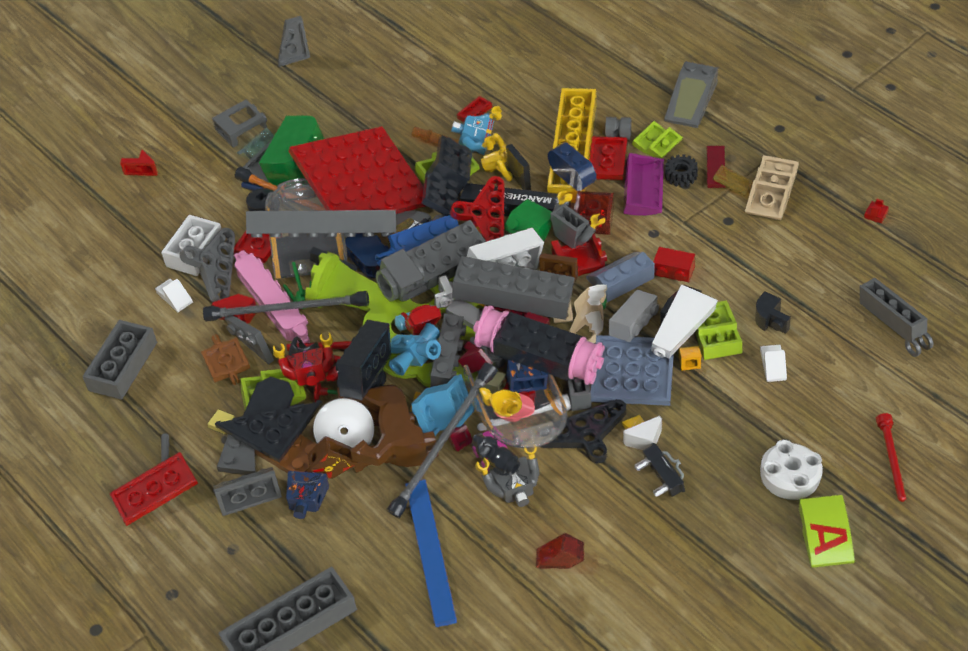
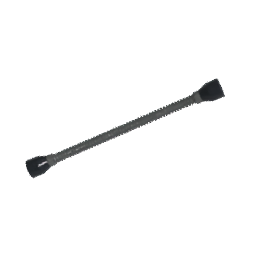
(213, 313)
(398, 505)

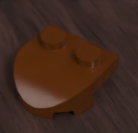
(559, 265)

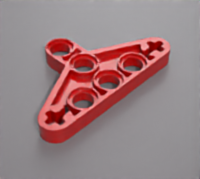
(485, 206)

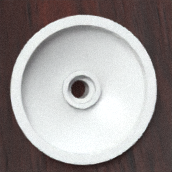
(341, 414)

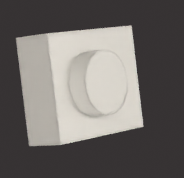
(444, 298)

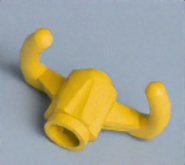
(497, 159)

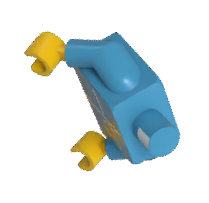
(477, 131)

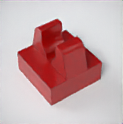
(876, 211)

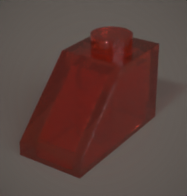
(560, 553)

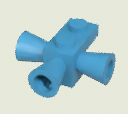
(415, 349)

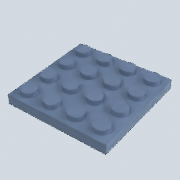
(632, 373)

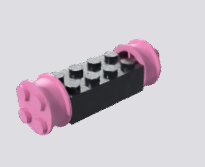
(538, 345)

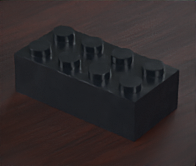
(364, 359)

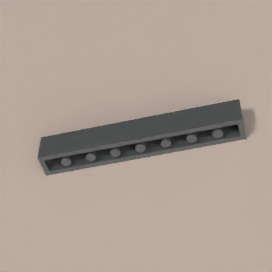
(317, 222)

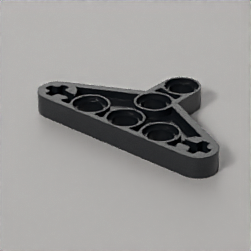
(598, 428)

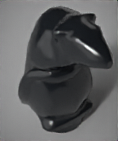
(500, 458)

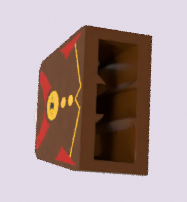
(330, 458)

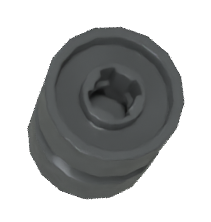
(617, 127)

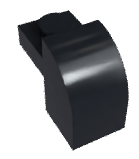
(769, 314)

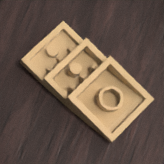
(772, 187)

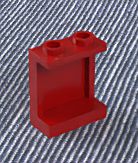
(589, 255)

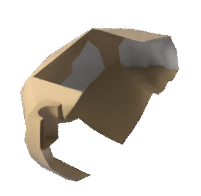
(590, 311)

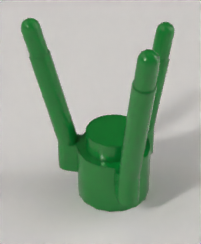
(300, 294)

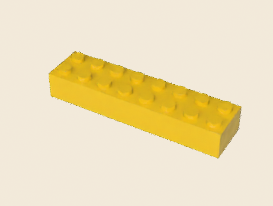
(576, 128)

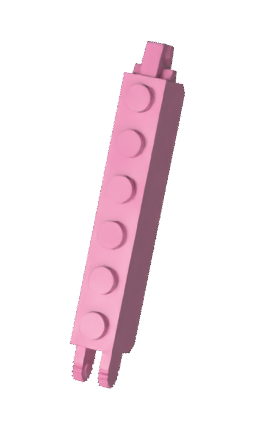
(267, 291)

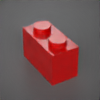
(674, 264)

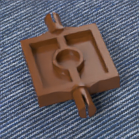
(225, 359)

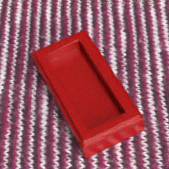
(475, 108)

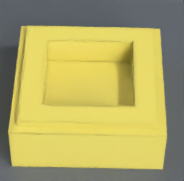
(219, 416)

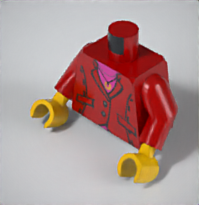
(307, 366)

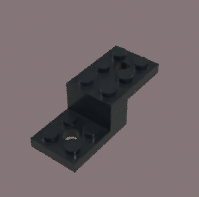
(447, 175)

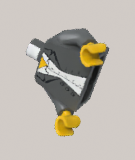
(571, 226)
(513, 487)

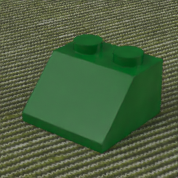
(529, 216)

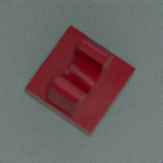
(460, 437)

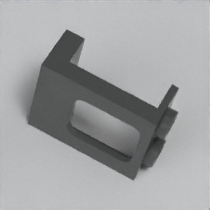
(229, 130)

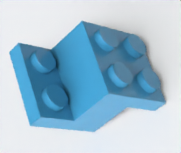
(438, 405)

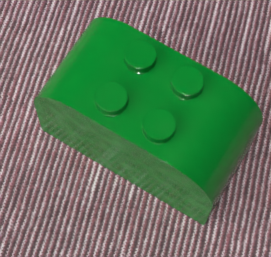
(277, 161)

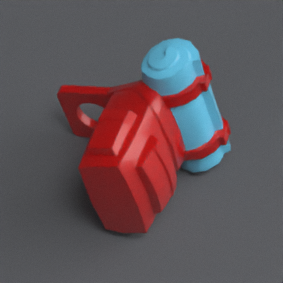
(417, 318)

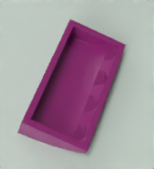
(643, 185)

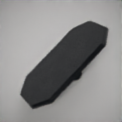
(269, 395)

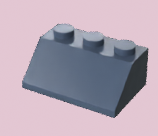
(624, 274)

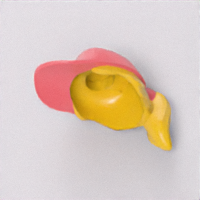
(508, 404)

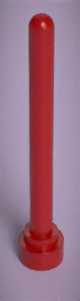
(885, 423)

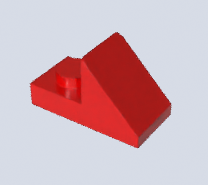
(139, 166)

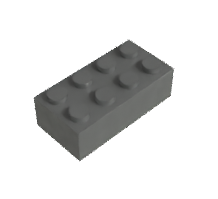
(120, 359)

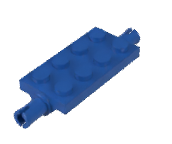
(418, 235)

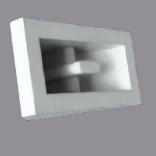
(644, 434)

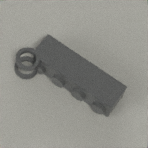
(896, 314)

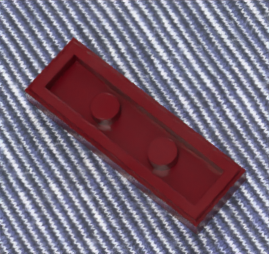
(715, 159)

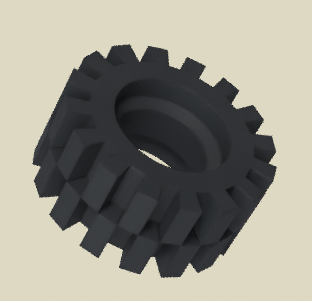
(681, 178)

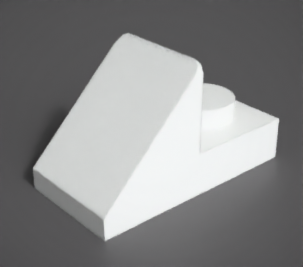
(174, 294)
(774, 363)

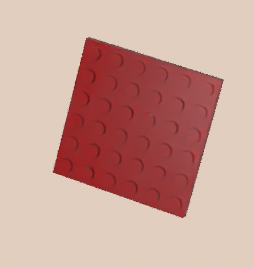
(359, 172)

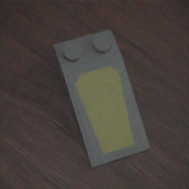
(691, 94)

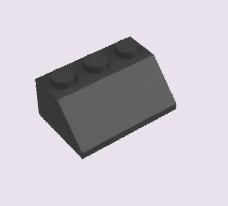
(247, 491)

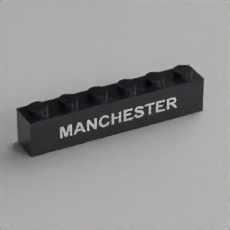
(512, 198)

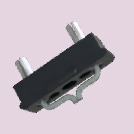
(663, 469)

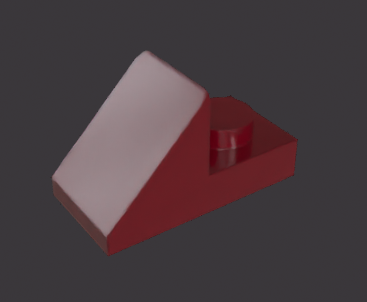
(473, 357)

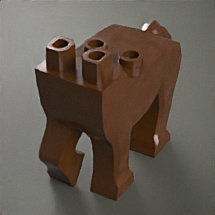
(401, 440)

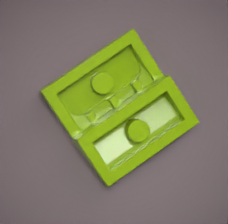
(656, 140)

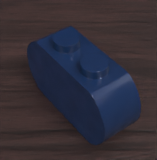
(572, 166)
(362, 252)

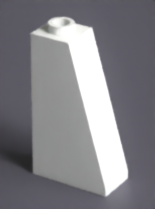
(682, 320)

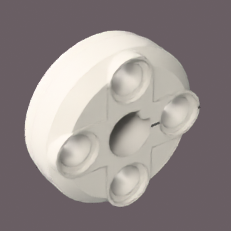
(791, 470)

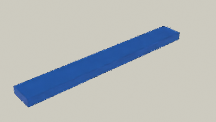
(431, 556)

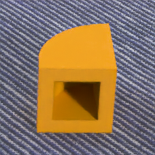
(689, 358)

